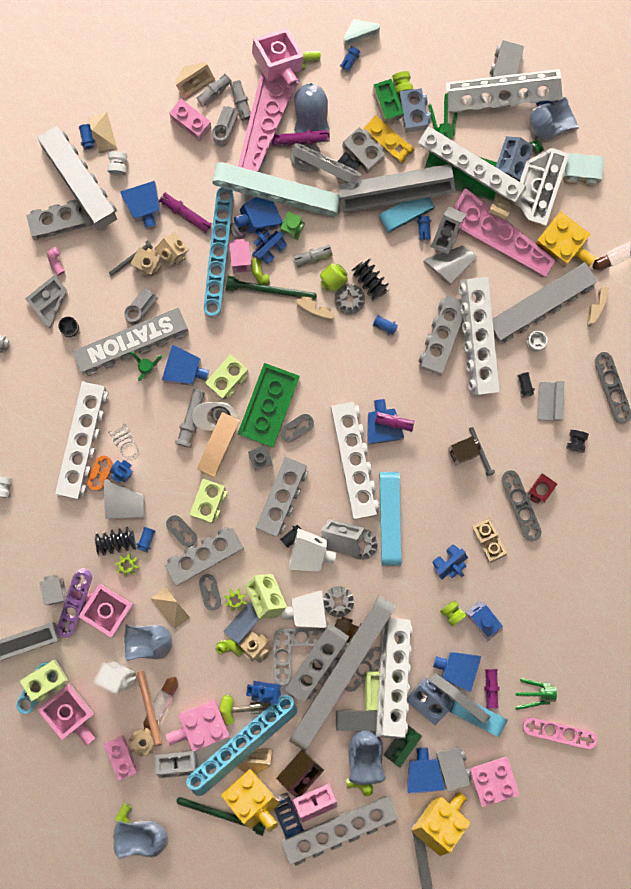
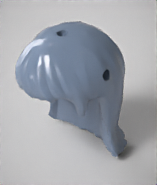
(311, 108)
(552, 119)
(147, 642)
(366, 759)
(139, 838)

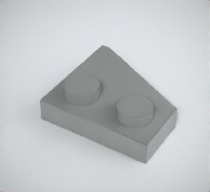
(47, 299)

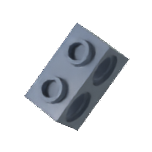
(414, 110)
(514, 156)
(427, 704)

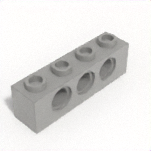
(58, 226)
(427, 360)
(288, 467)
(180, 575)
(297, 685)

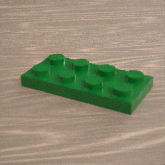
(464, 181)
(268, 405)

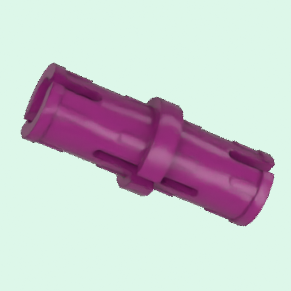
(394, 421)
(491, 688)

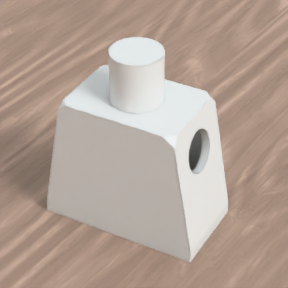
(309, 552)
(307, 610)

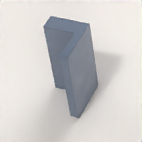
(242, 623)

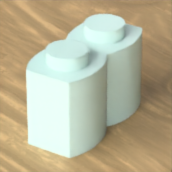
(584, 168)

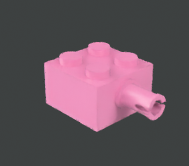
(278, 56)
(104, 609)
(67, 714)
(200, 726)

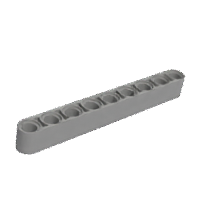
(342, 673)

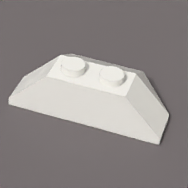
(542, 180)

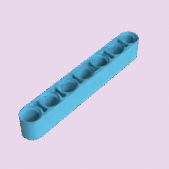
(216, 243)
(240, 754)

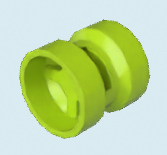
(402, 81)
(456, 616)

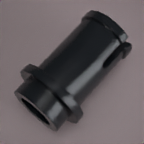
(525, 383)
(290, 537)

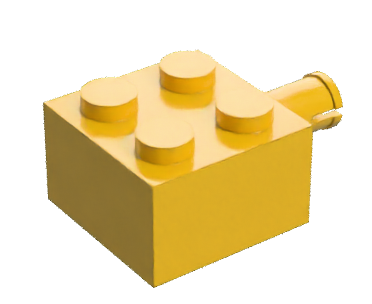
(565, 240)
(252, 801)
(442, 824)

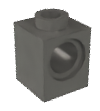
(260, 458)

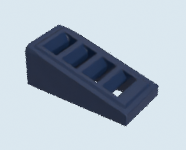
(294, 830)

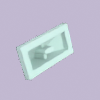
(360, 30)

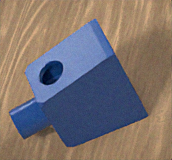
(143, 203)
(259, 216)
(183, 368)
(380, 433)
(484, 620)
(459, 669)
(424, 773)

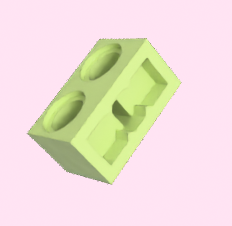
(222, 374)
(203, 499)
(265, 596)
(42, 677)

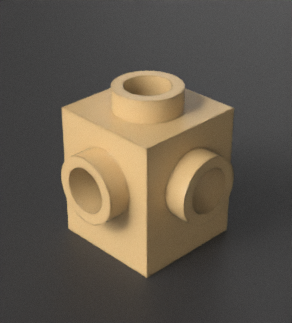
(171, 249)
(142, 255)
(255, 647)
(137, 748)

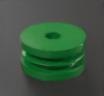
(538, 147)

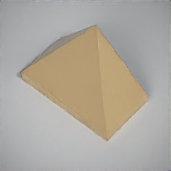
(193, 78)
(102, 132)
(170, 607)
(257, 761)

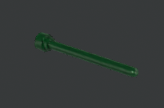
(234, 284)
(259, 828)

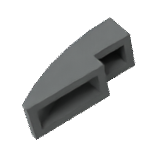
(358, 720)

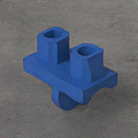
(275, 240)
(453, 565)
(264, 692)

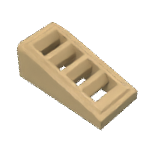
(500, 207)

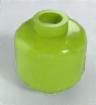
(333, 277)

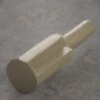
(255, 708)

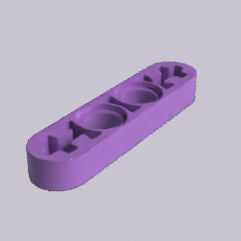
(74, 603)

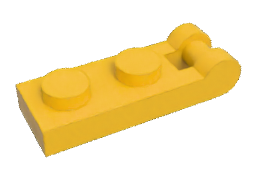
(388, 139)

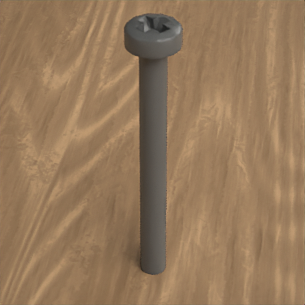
(129, 259)
(489, 471)

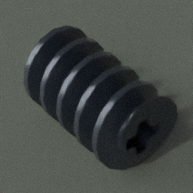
(371, 280)
(115, 541)

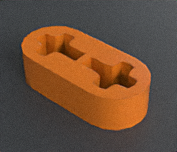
(96, 470)

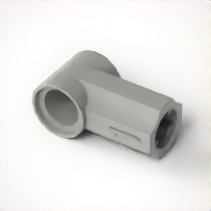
(225, 124)
(141, 305)

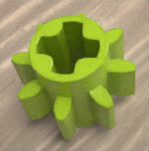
(124, 560)
(231, 602)

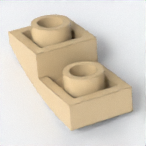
(308, 306)
(489, 540)

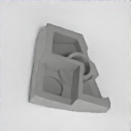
(452, 264)
(122, 502)

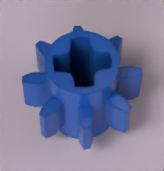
(121, 471)

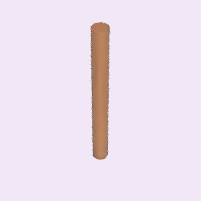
(149, 708)

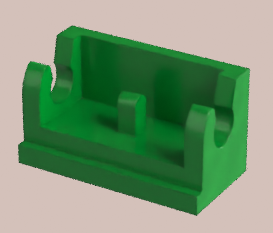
(387, 100)

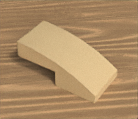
(595, 310)

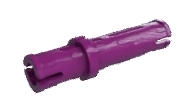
(301, 138)
(185, 212)

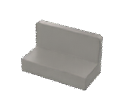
(551, 401)
(342, 537)

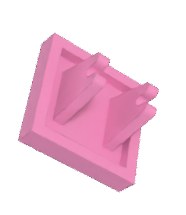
(494, 781)

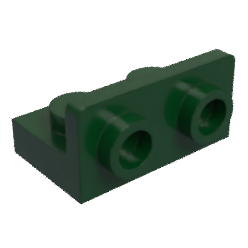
(402, 747)

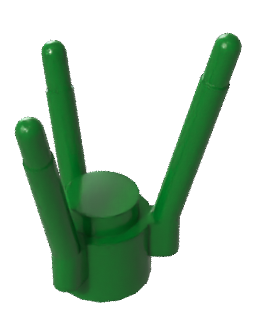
(444, 128)
(145, 365)
(546, 694)

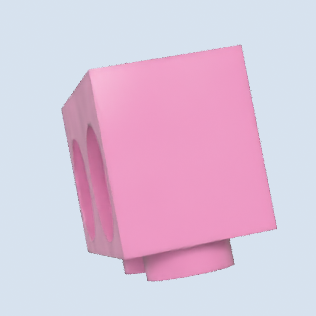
(190, 120)
(240, 256)
(120, 757)
(315, 803)

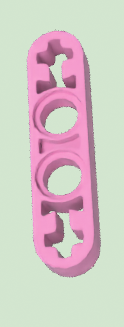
(559, 734)

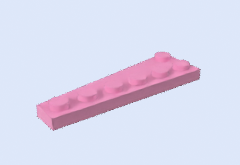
(265, 117)
(501, 234)

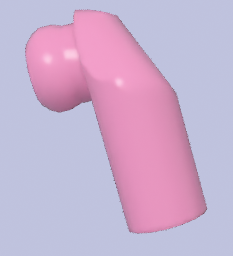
(54, 263)

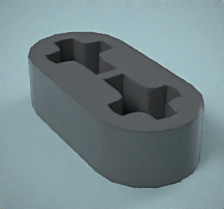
(294, 424)
(177, 534)
(205, 593)

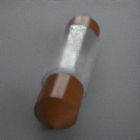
(613, 257)
(163, 700)

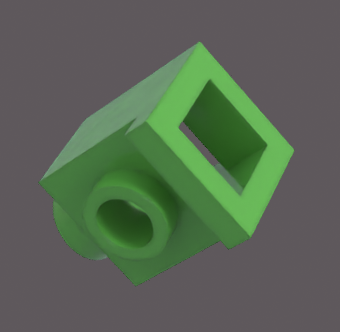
(292, 225)

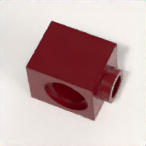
(549, 485)

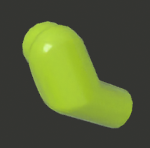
(310, 56)
(257, 272)
(228, 646)
(225, 709)
(366, 789)
(123, 813)

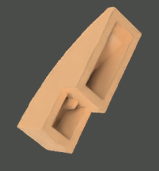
(218, 444)

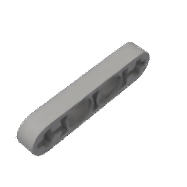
(326, 163)

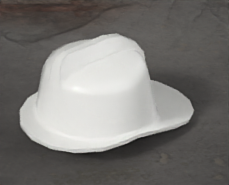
(207, 414)

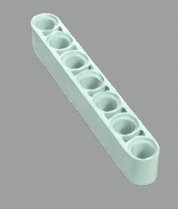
(276, 189)

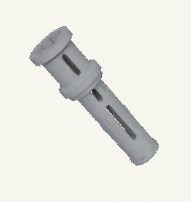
(188, 427)

